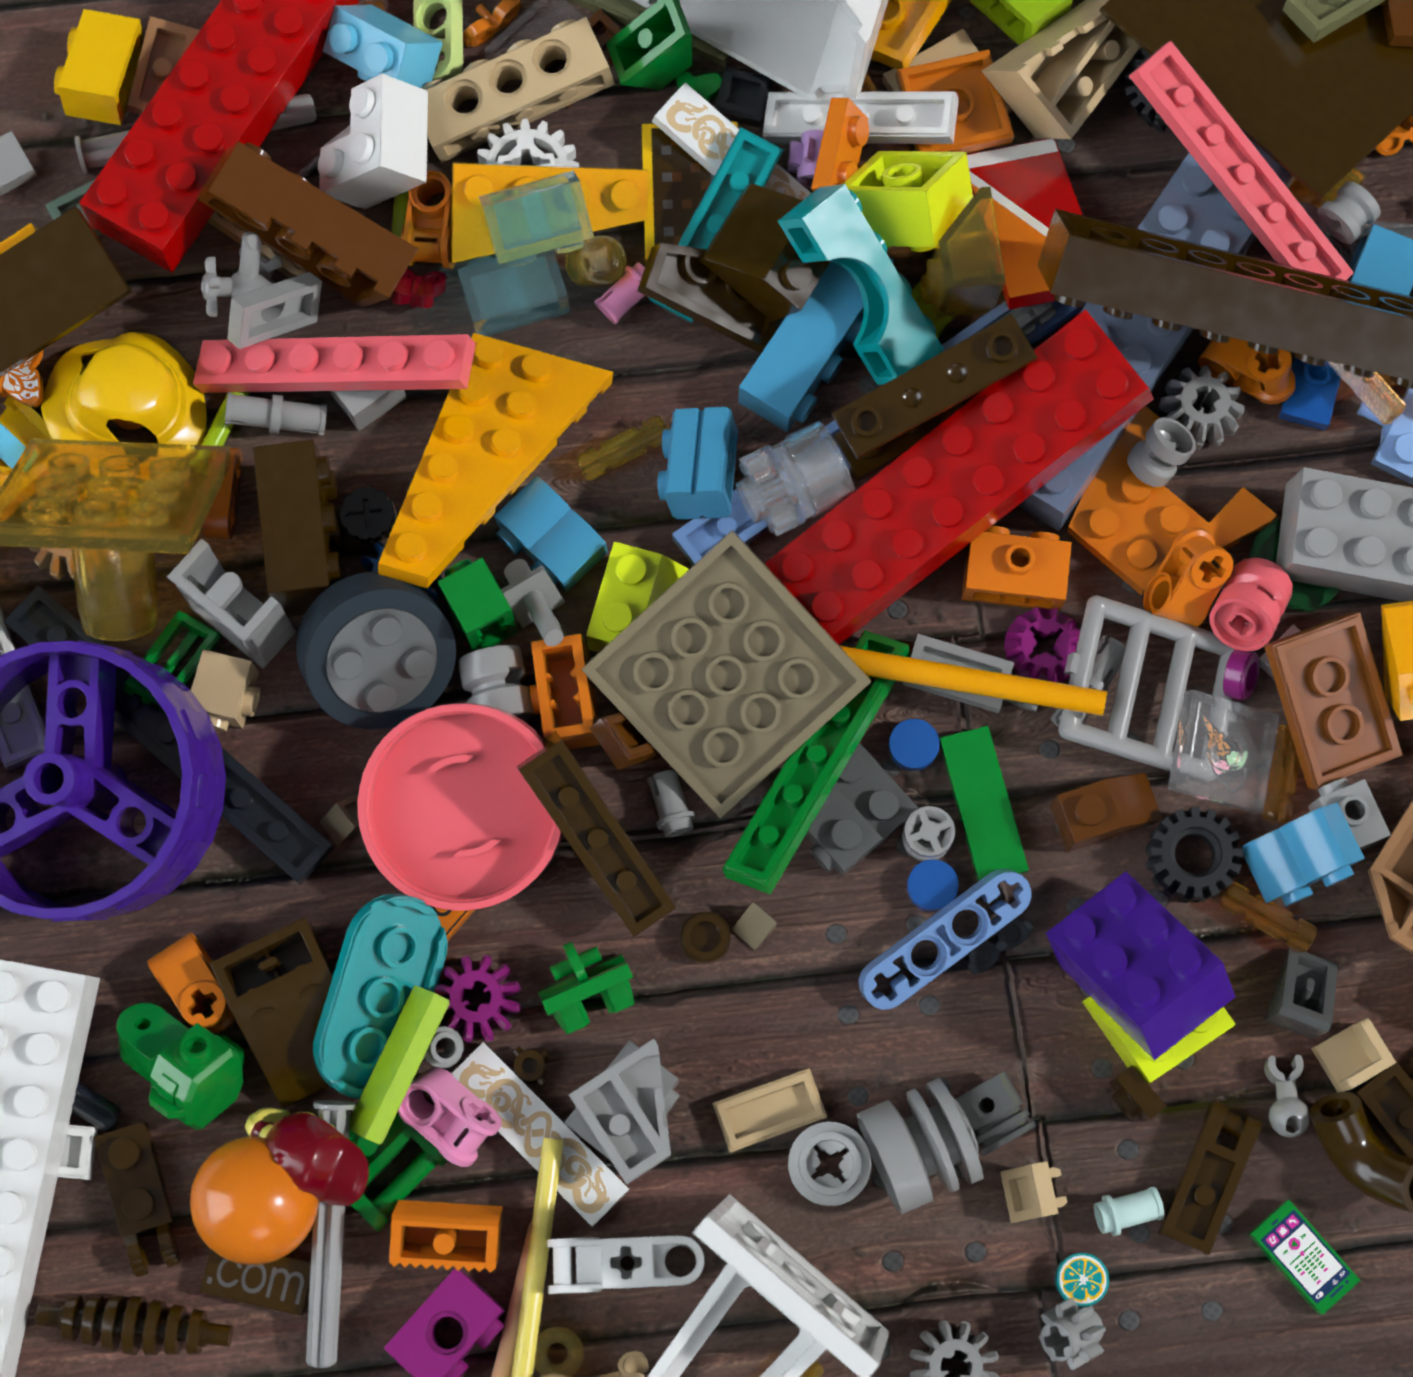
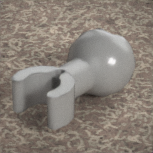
(1287, 1108)

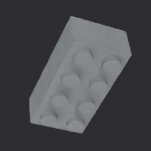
(1348, 534)

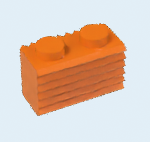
(445, 1235)

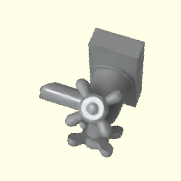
(258, 304)

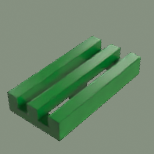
(197, 630)

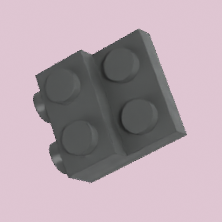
(857, 814)

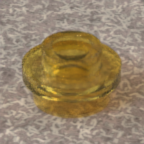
(569, 1340)

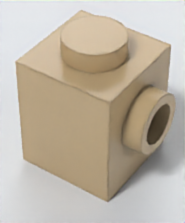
(226, 689)

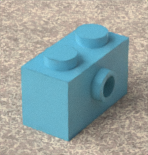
(381, 45)

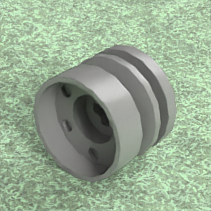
(920, 1145)

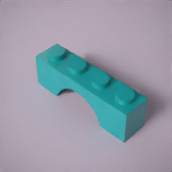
(893, 328)

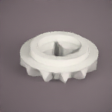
(831, 1138)

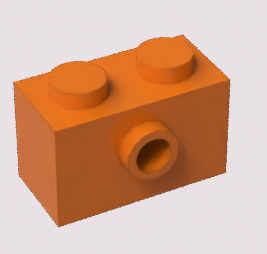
(1017, 569)
(564, 691)

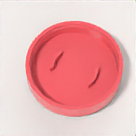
(452, 809)

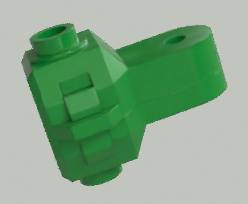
(188, 1069)

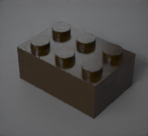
(298, 523)

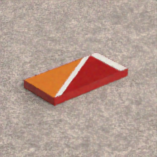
(1025, 190)

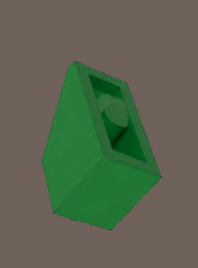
(653, 47)

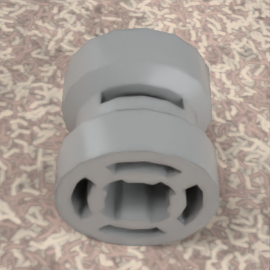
(1165, 447)

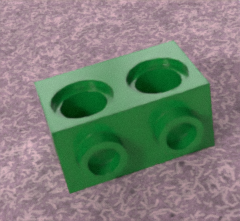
(477, 604)

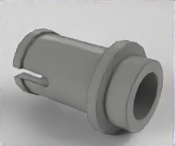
(670, 804)
(451, 1042)

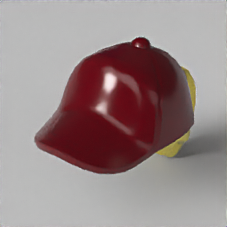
(313, 1154)

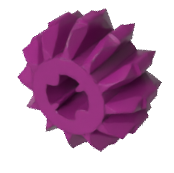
(487, 1013)

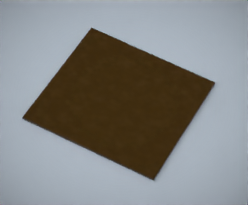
(1296, 99)

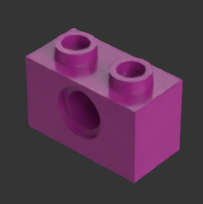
(456, 1297)

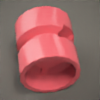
(1251, 604)

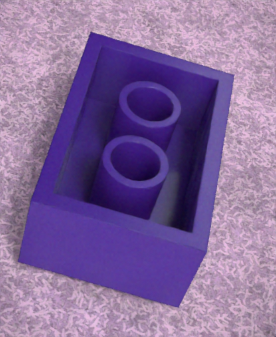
(1141, 965)

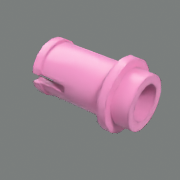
(622, 294)

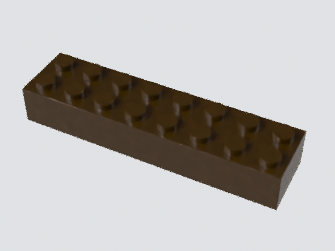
(1228, 296)

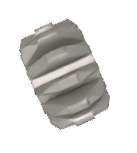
(1207, 391)
(946, 1349)

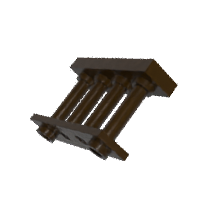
(912, 405)

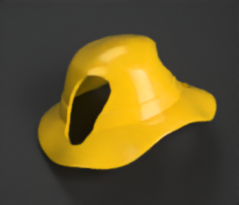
(128, 380)

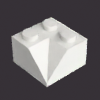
(381, 148)

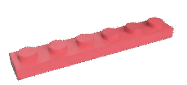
(1235, 164)
(336, 364)

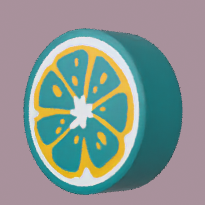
(1082, 1278)

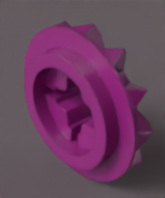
(1020, 644)

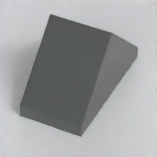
(1304, 994)

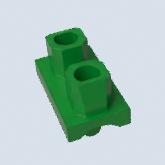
(566, 996)

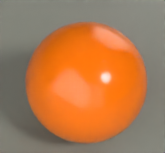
(249, 1204)

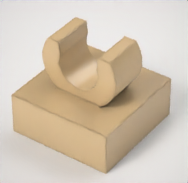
(1031, 1192)

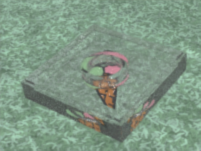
(1223, 752)

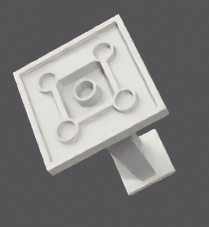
(787, 1281)

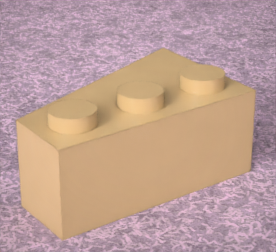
(1063, 71)

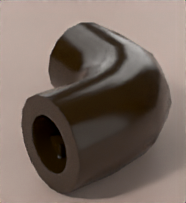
(1359, 1153)

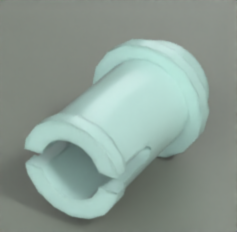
(1128, 1210)

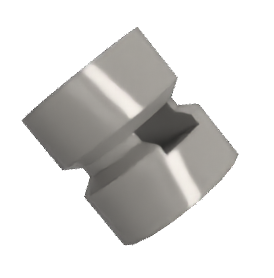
(496, 678)

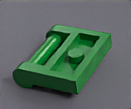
(380, 1156)

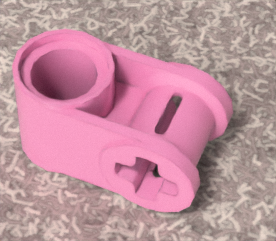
(450, 1117)

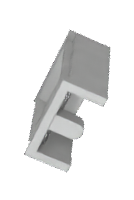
(229, 608)

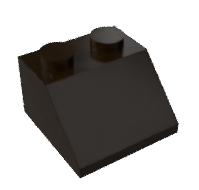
(757, 256)

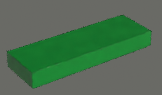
(982, 802)

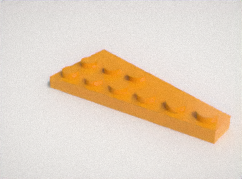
(484, 450)

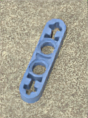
(949, 945)

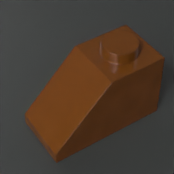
(1104, 810)

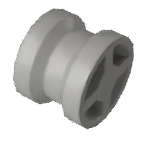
(1348, 212)
(933, 822)

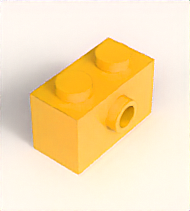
(99, 66)

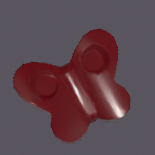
(419, 290)

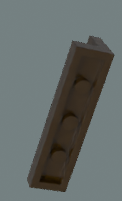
(596, 835)

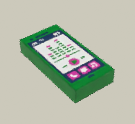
(1304, 1257)

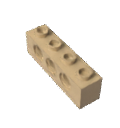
(538, 95)

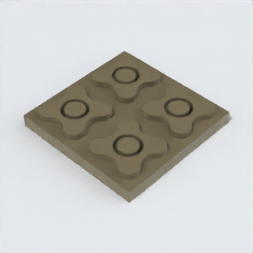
(726, 674)

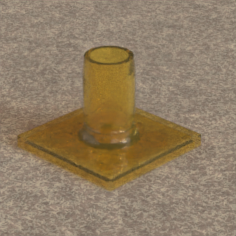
(114, 512)

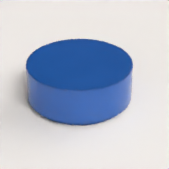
(913, 744)
(932, 885)

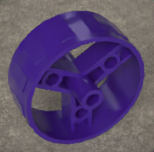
(84, 785)

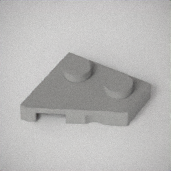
(628, 1112)

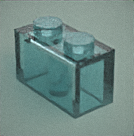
(537, 219)
(510, 296)

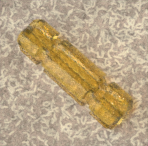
(621, 448)

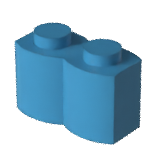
(549, 534)
(1303, 854)

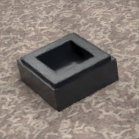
(743, 96)

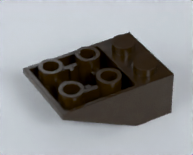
(277, 1000)

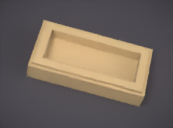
(769, 1110)

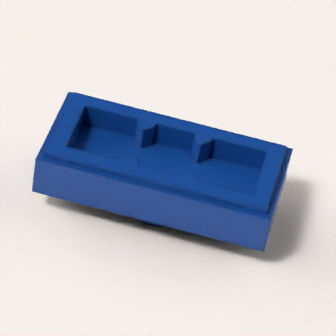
(1313, 396)

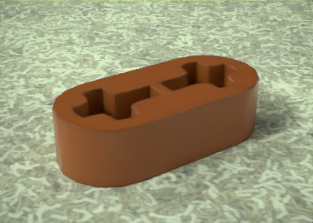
(223, 513)

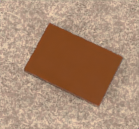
(1333, 700)

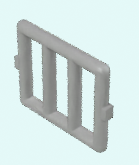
(1141, 623)

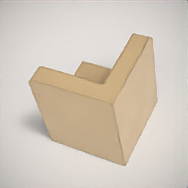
(1353, 1055)

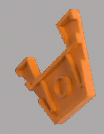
(1136, 524)

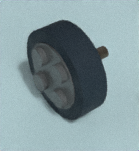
(375, 650)

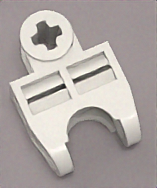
(600, 1260)

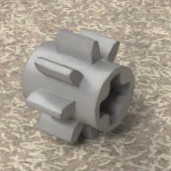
(1072, 1333)

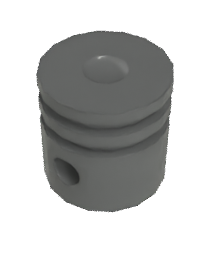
(1006, 1119)

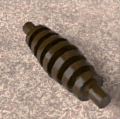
(134, 1325)

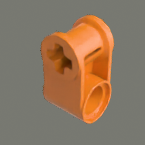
(429, 225)
(1258, 373)
(1188, 584)
(188, 980)

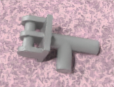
(533, 599)

